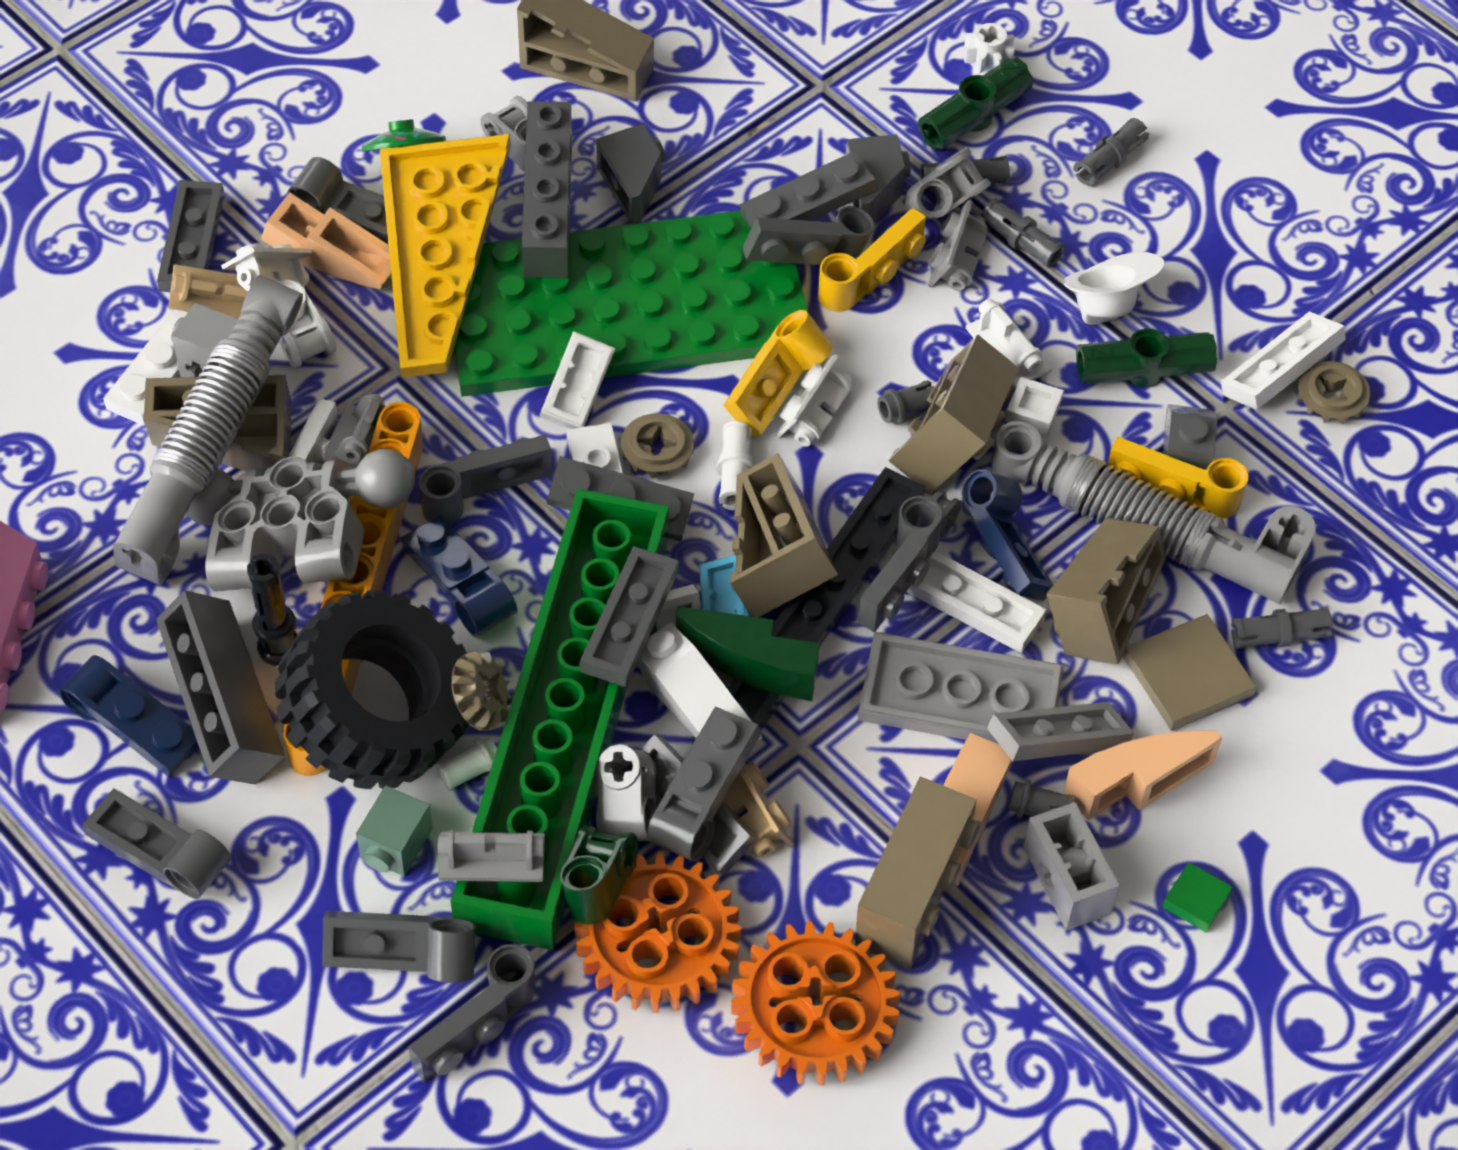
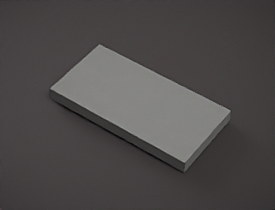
(950, 686)

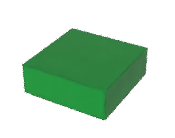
(1197, 897)

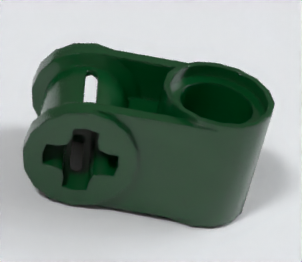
(597, 873)

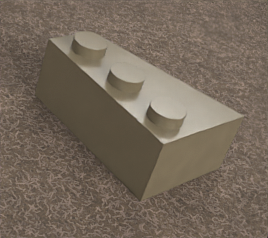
(584, 46)
(960, 417)
(259, 441)
(776, 539)
(1106, 589)
(915, 871)

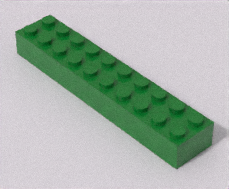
(558, 719)

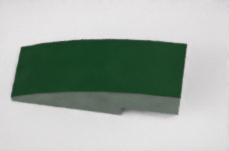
(750, 652)

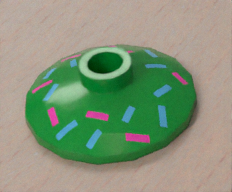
(402, 134)

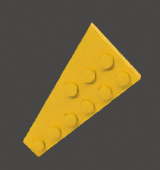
(436, 227)

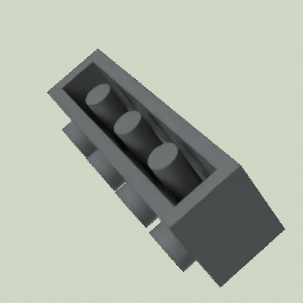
(220, 688)

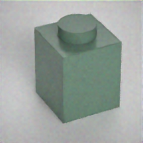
(394, 831)

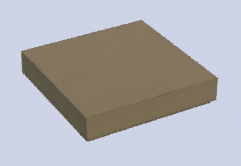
(1189, 672)

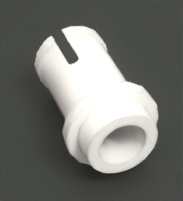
(467, 763)

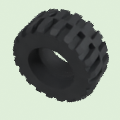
(335, 726)

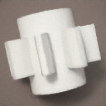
(988, 47)

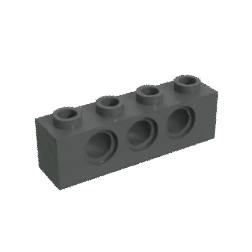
(547, 189)

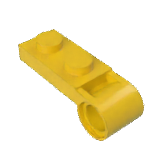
(847, 279)
(775, 370)
(1214, 489)

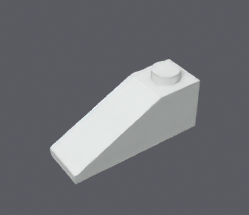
(684, 679)

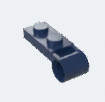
(1000, 533)
(461, 574)
(129, 713)

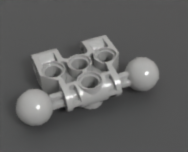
(296, 513)

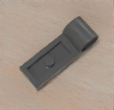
(323, 187)
(809, 240)
(482, 473)
(907, 565)
(701, 783)
(157, 844)
(401, 943)
(479, 1019)

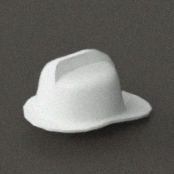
(1113, 285)

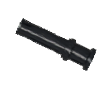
(274, 621)

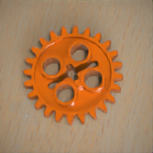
(659, 935)
(820, 1044)

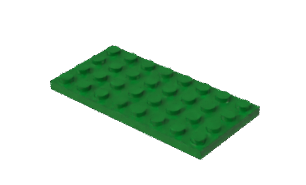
(648, 289)

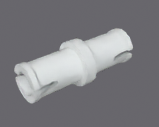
(733, 460)

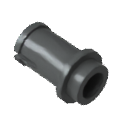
(898, 404)
(1035, 800)

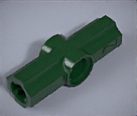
(975, 103)
(1146, 357)

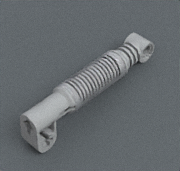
(185, 467)
(1192, 534)

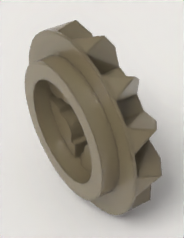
(1332, 377)
(644, 431)
(471, 679)

